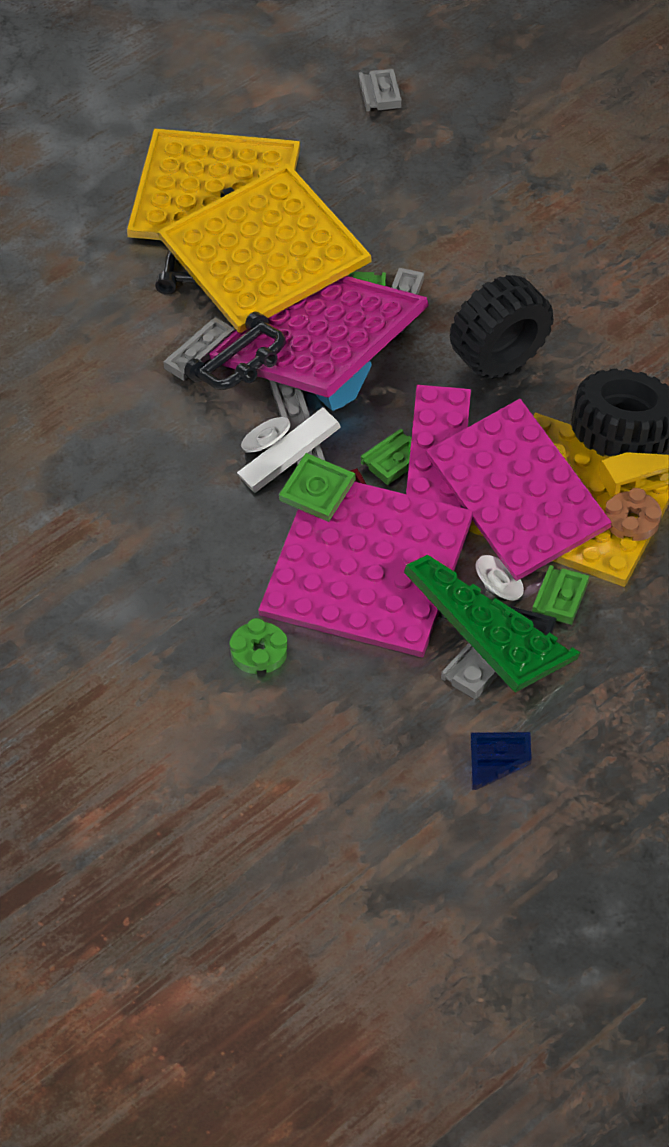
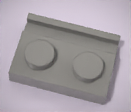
(380, 90)
(469, 672)

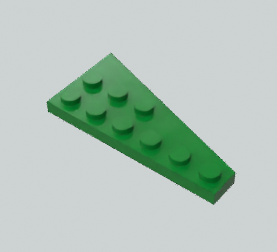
(491, 627)

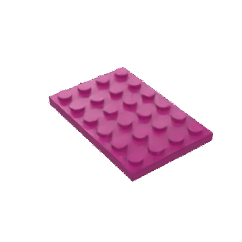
(518, 489)

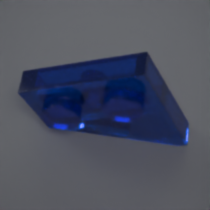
(498, 755)

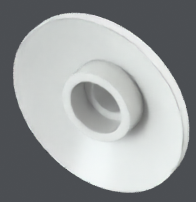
(266, 434)
(498, 579)

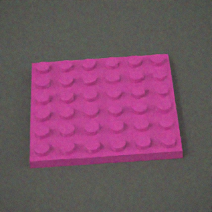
(331, 334)
(351, 573)

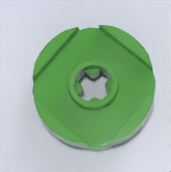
(257, 633)

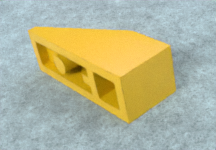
(634, 471)

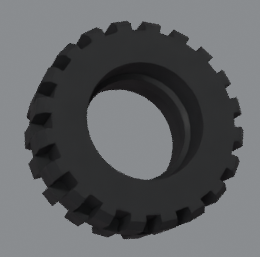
(501, 326)
(622, 413)

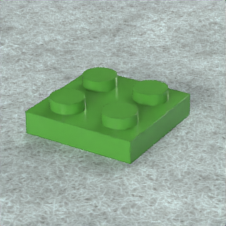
(317, 487)

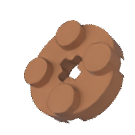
(635, 502)

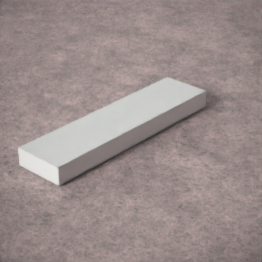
(288, 450)

